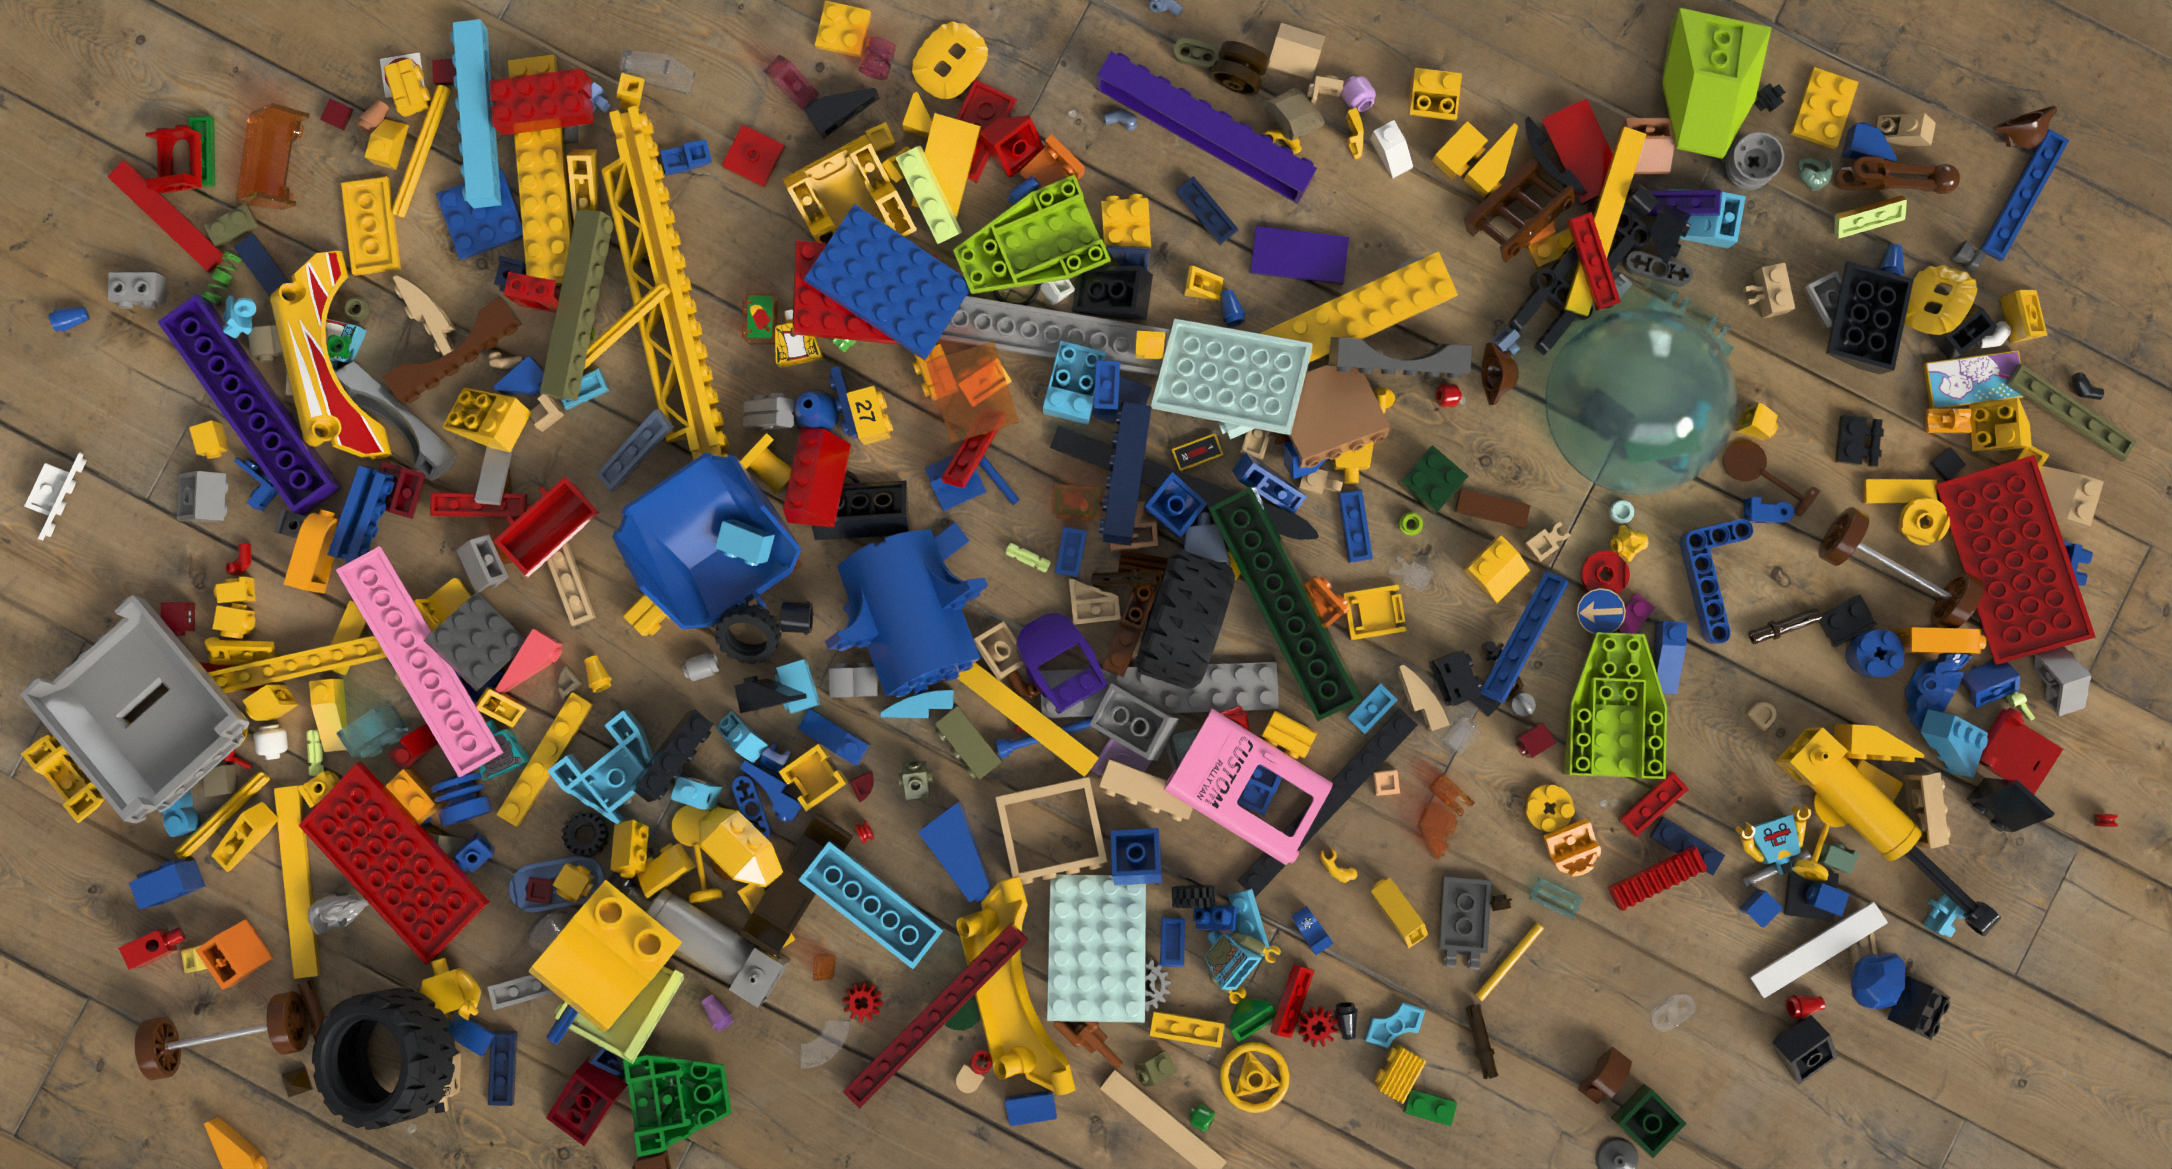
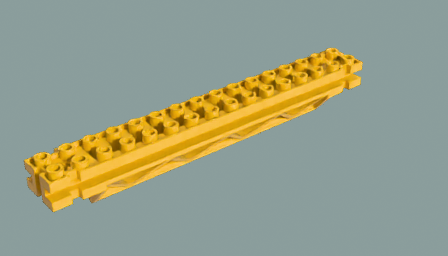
(656, 235)

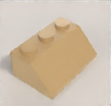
(1927, 807)

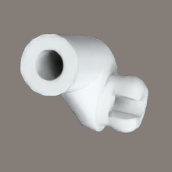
(2001, 333)

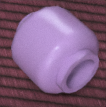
(1358, 93)

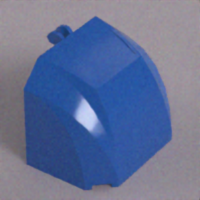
(673, 535)

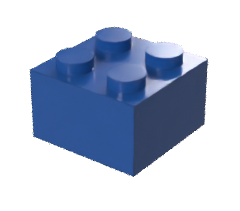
(1136, 856)
(166, 883)

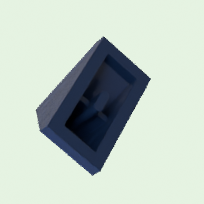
(608, 1061)

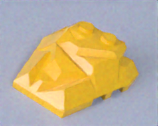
(66, 777)

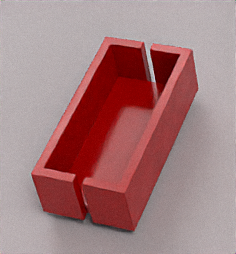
(541, 101)

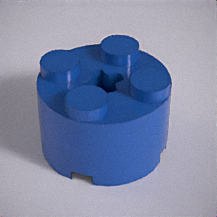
(1888, 656)

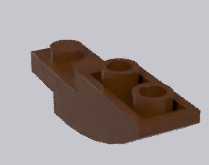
(1129, 629)

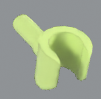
(2019, 699)

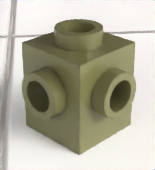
(916, 779)

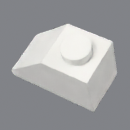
(1392, 149)

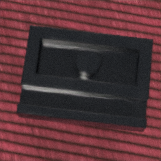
(1847, 620)

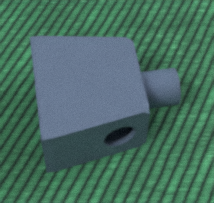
(1206, 540)

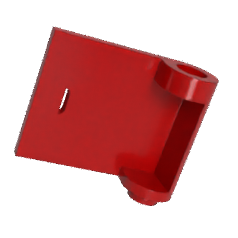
(2016, 749)

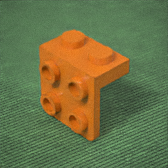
(1328, 604)

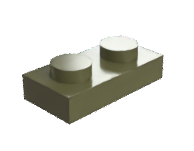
(231, 225)

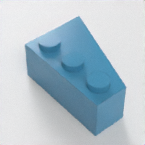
(1955, 740)

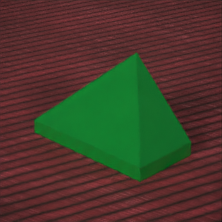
(1250, 1017)

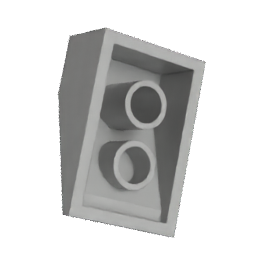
(1134, 722)

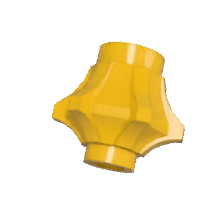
(1628, 542)

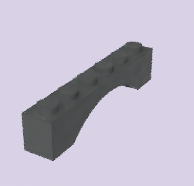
(1356, 353)
(429, 452)

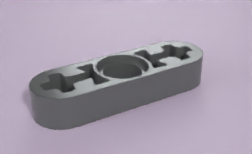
(1649, 274)

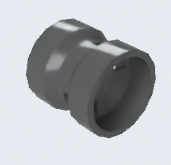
(1968, 256)

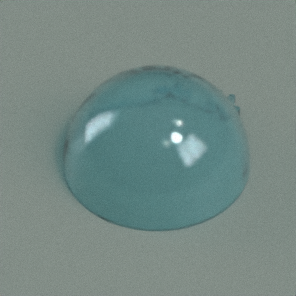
(1643, 398)

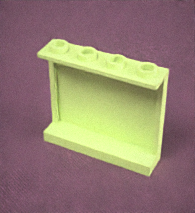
(637, 1021)

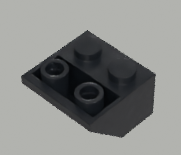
(1970, 331)
(1920, 1008)

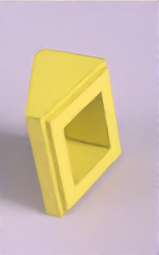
(191, 960)

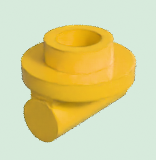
(1384, 397)

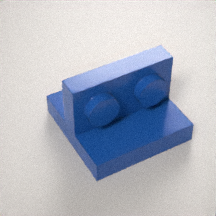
(950, 495)

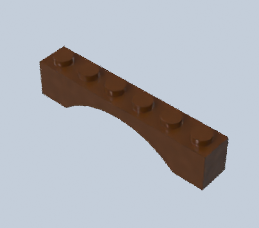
(492, 324)

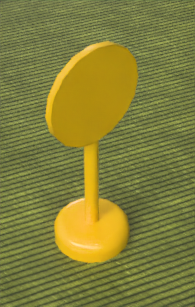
(686, 830)
(1811, 869)

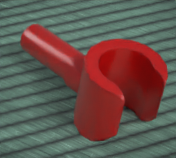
(231, 758)

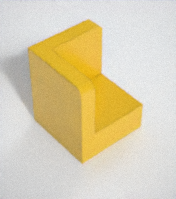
(1150, 345)

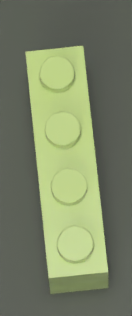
(928, 194)

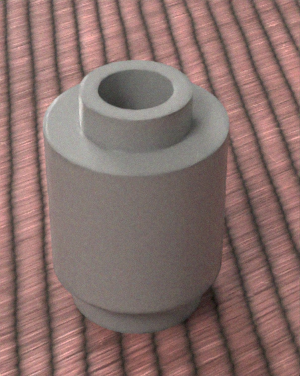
(701, 666)

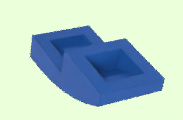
(685, 158)
(470, 1034)

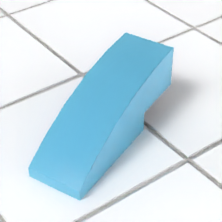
(920, 705)

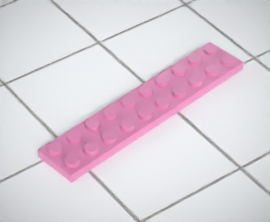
(424, 673)

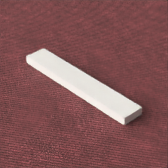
(1818, 949)

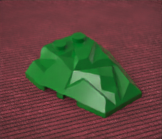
(673, 1099)

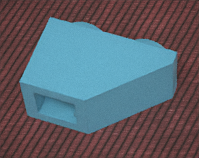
(742, 737)

